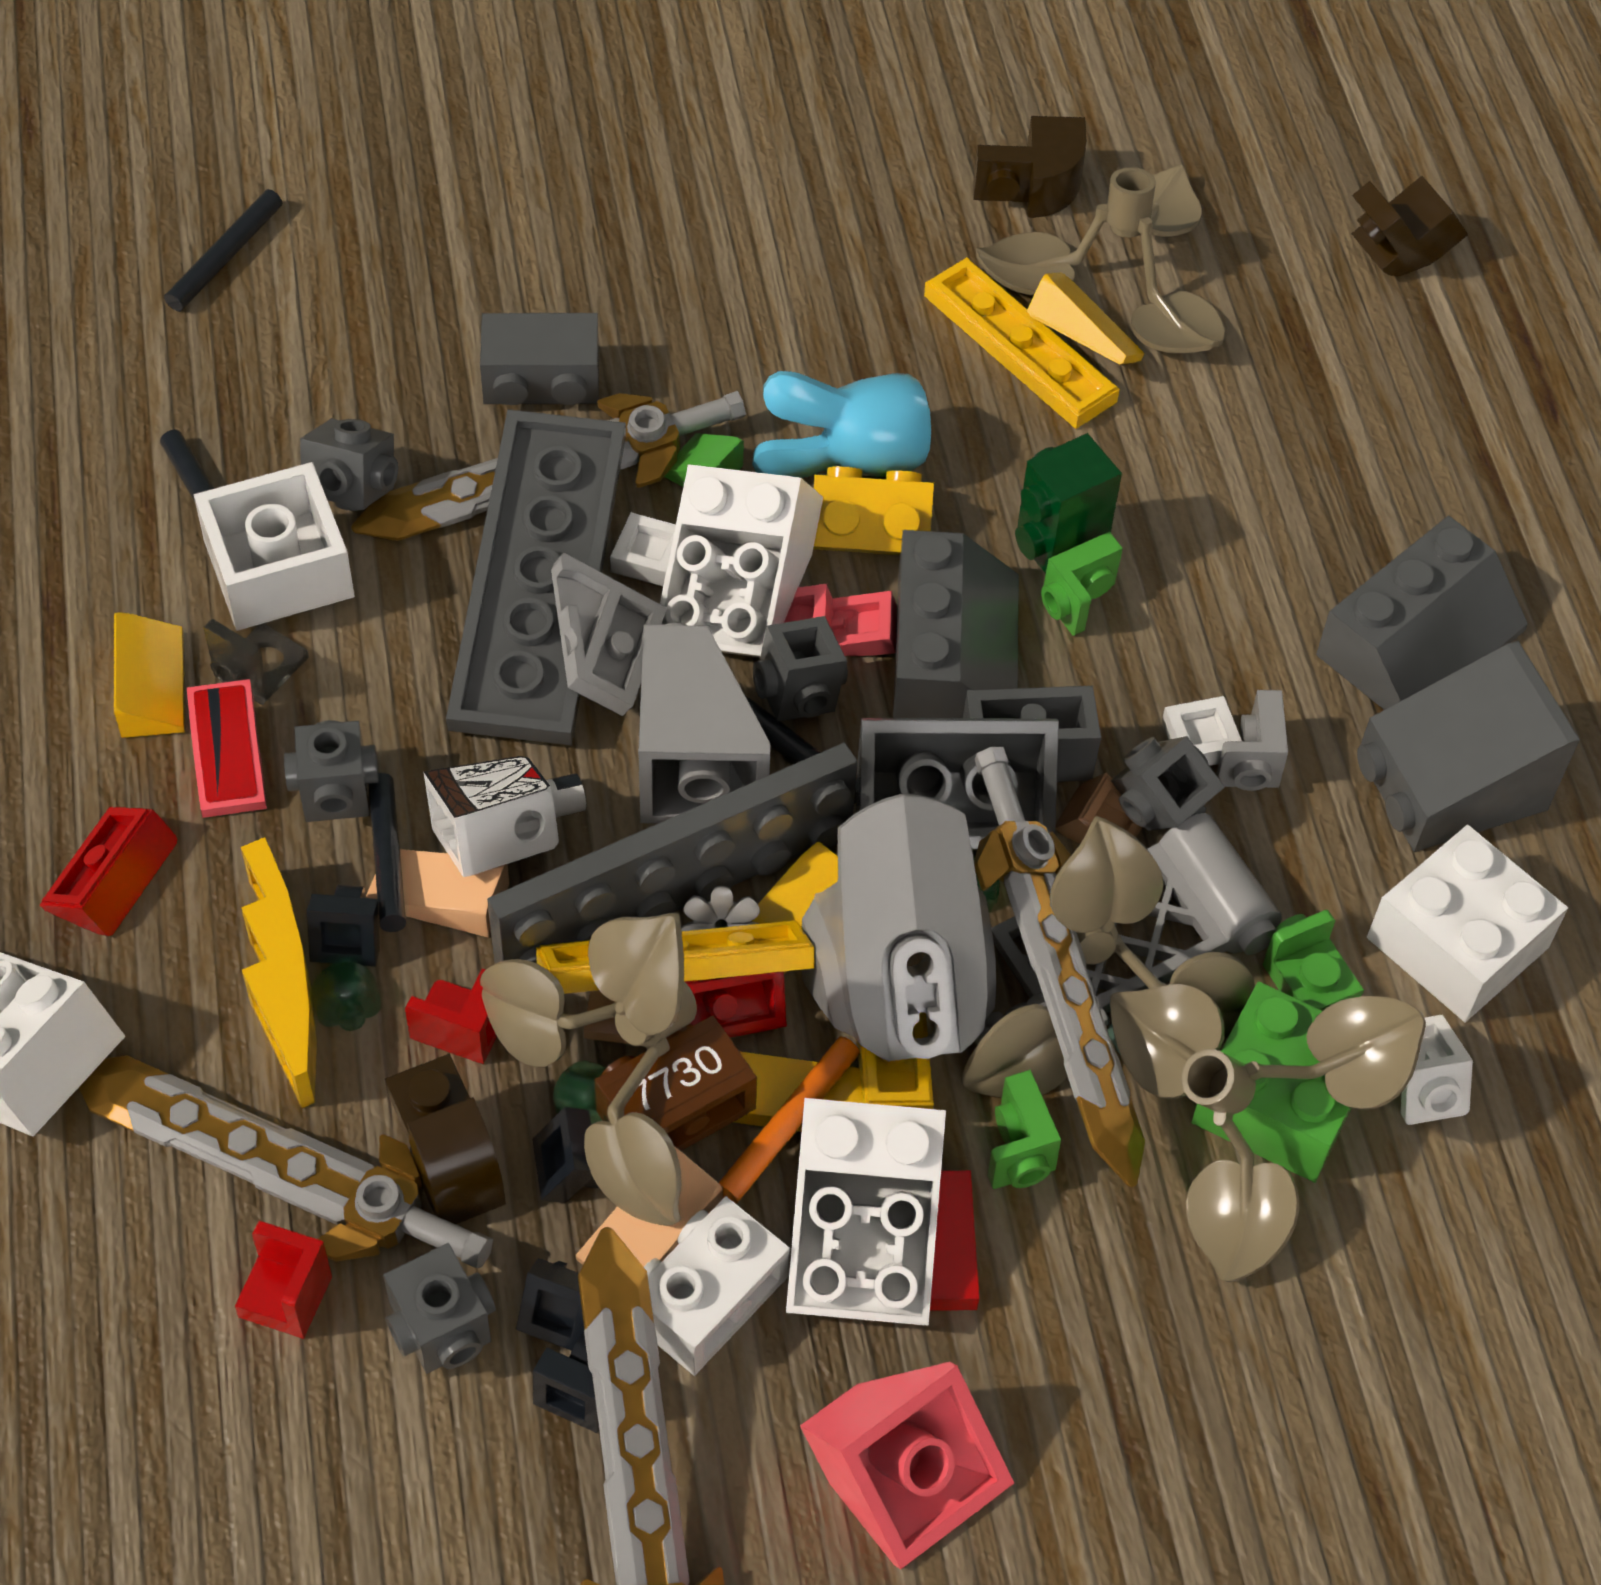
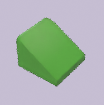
(707, 451)

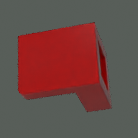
(452, 1020)
(285, 1280)

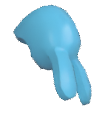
(866, 425)

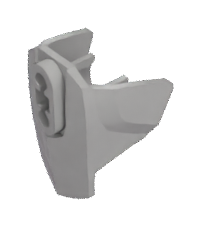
(902, 892)

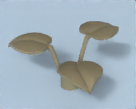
(1135, 206)
(1100, 884)
(643, 971)
(1172, 1050)

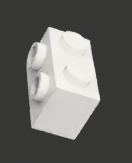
(713, 1282)

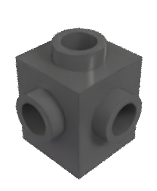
(351, 461)
(800, 669)
(331, 770)
(1165, 783)
(438, 1310)

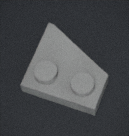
(601, 632)

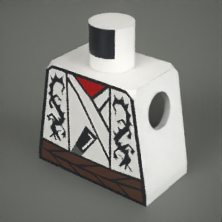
(498, 811)

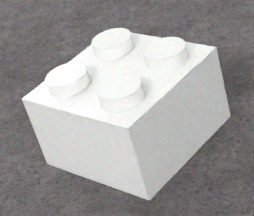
(274, 546)
(1466, 922)

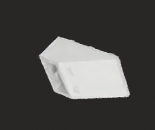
(739, 553)
(48, 1041)
(866, 1211)

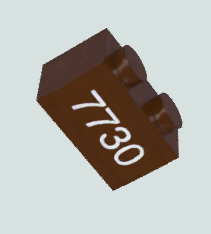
(690, 1088)

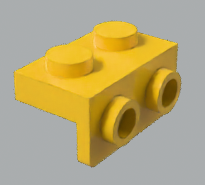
(869, 512)

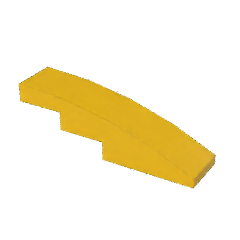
(280, 982)

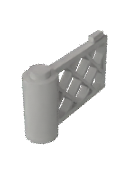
(1213, 896)

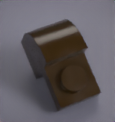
(1041, 173)
(1407, 230)
(447, 1140)

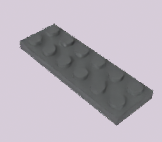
(546, 500)
(682, 857)

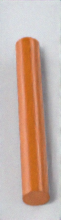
(787, 1119)

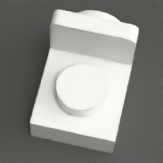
(1441, 1077)

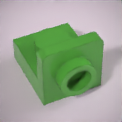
(1078, 577)
(1307, 962)
(1028, 1135)

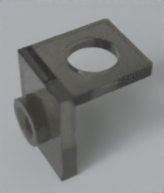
(241, 658)

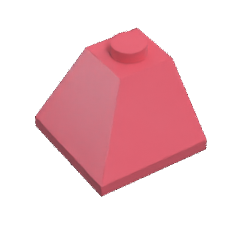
(909, 1457)

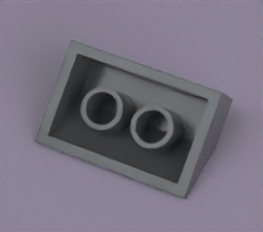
(1422, 616)
(952, 624)
(939, 762)

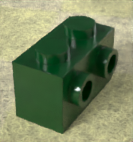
(1066, 499)

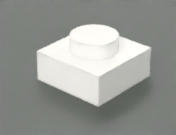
(643, 549)
(1205, 723)

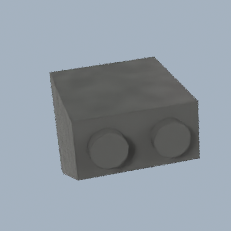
(1469, 750)

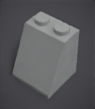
(693, 724)

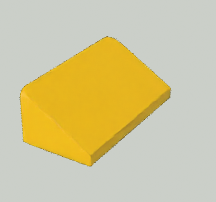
(148, 676)

